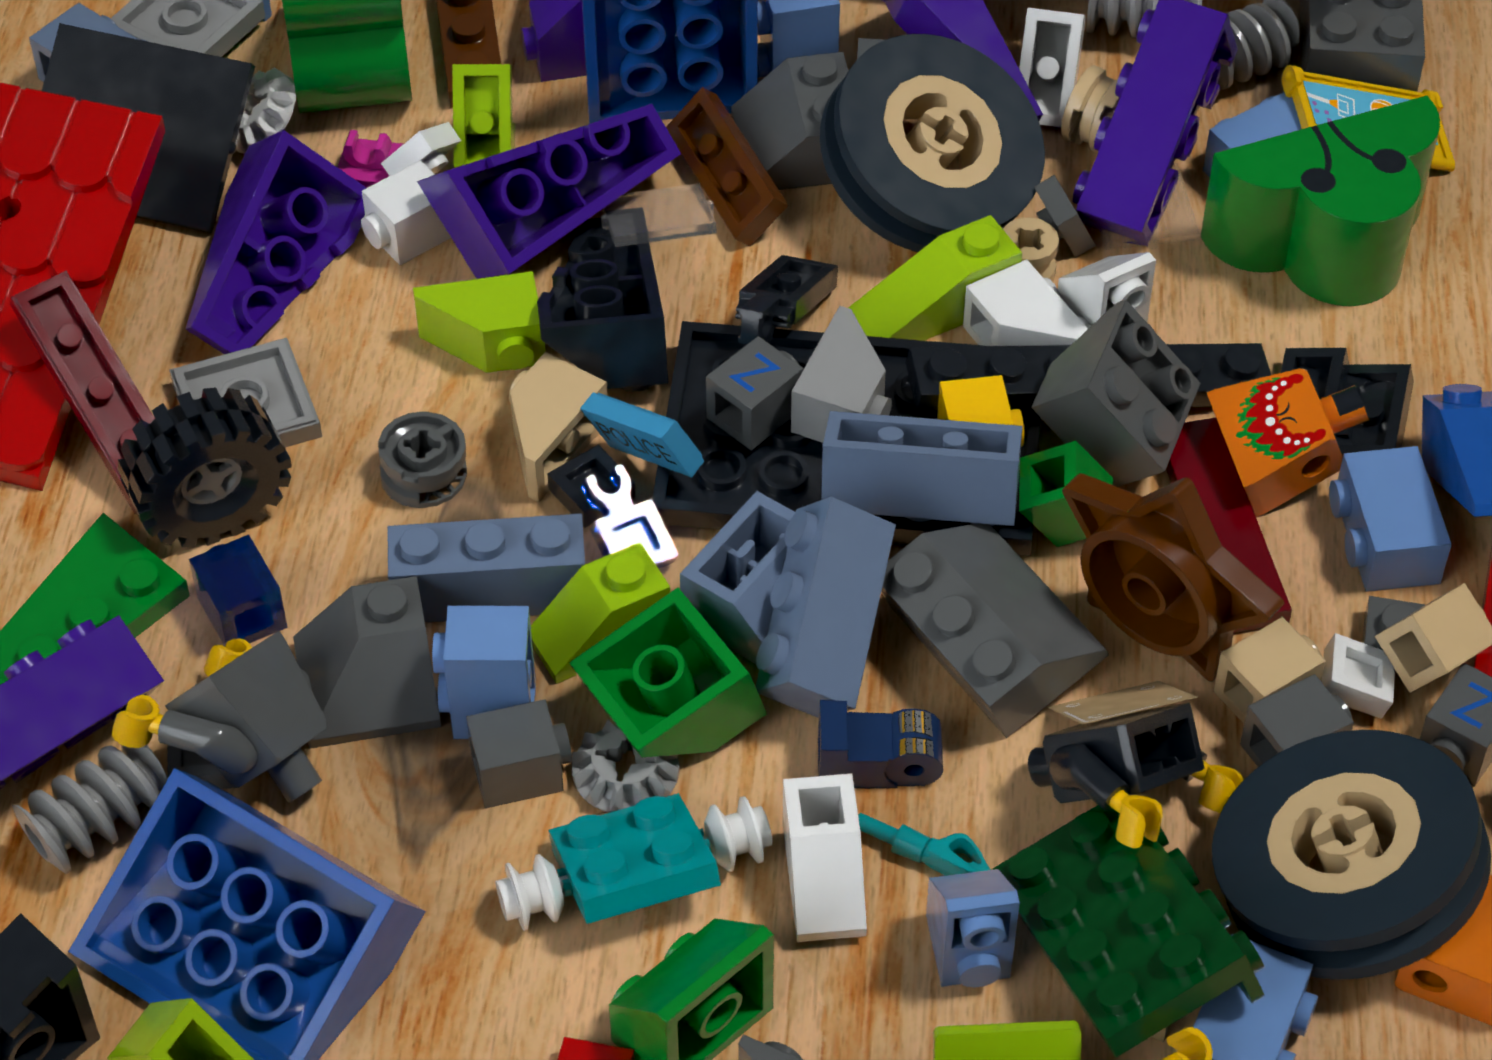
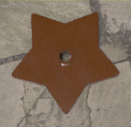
(1164, 571)

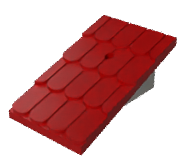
(65, 204)

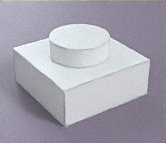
(426, 145)
(1359, 675)

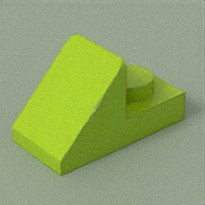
(482, 111)

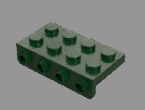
(1128, 928)

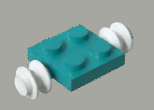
(633, 859)

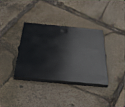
(194, 93)

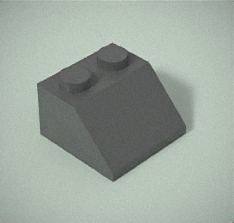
(785, 116)

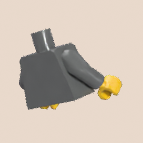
(240, 718)

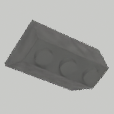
(989, 621)

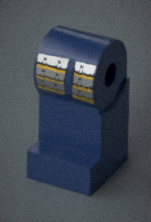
(879, 747)

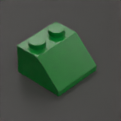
(670, 681)
(699, 995)

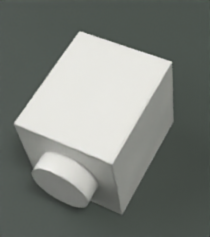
(401, 216)

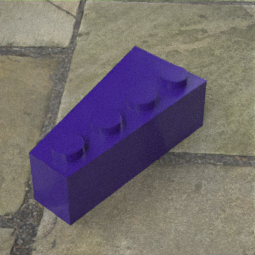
(1154, 118)
(535, 194)

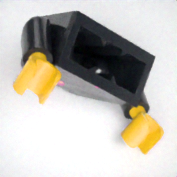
(1127, 757)

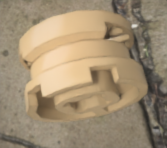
(1088, 105)

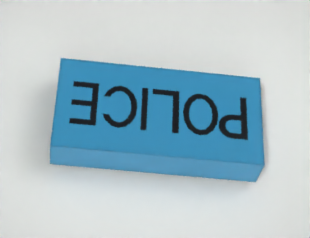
(643, 434)

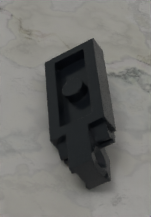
(782, 295)

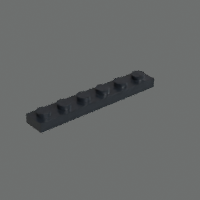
(1026, 367)

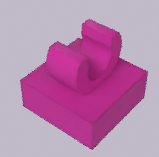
(363, 157)

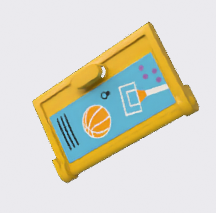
(1331, 98)

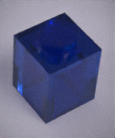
(238, 591)

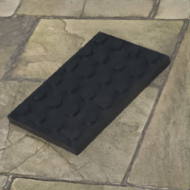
(785, 463)

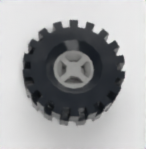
(204, 467)

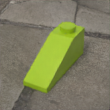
(930, 288)

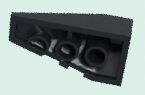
(607, 311)

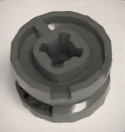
(408, 474)

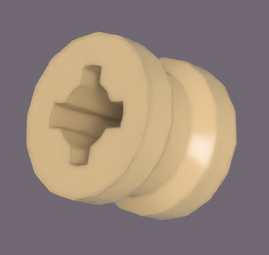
(1037, 243)

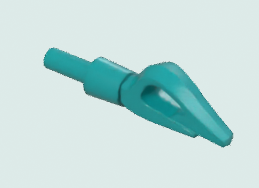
(935, 853)

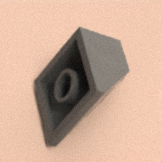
(370, 663)

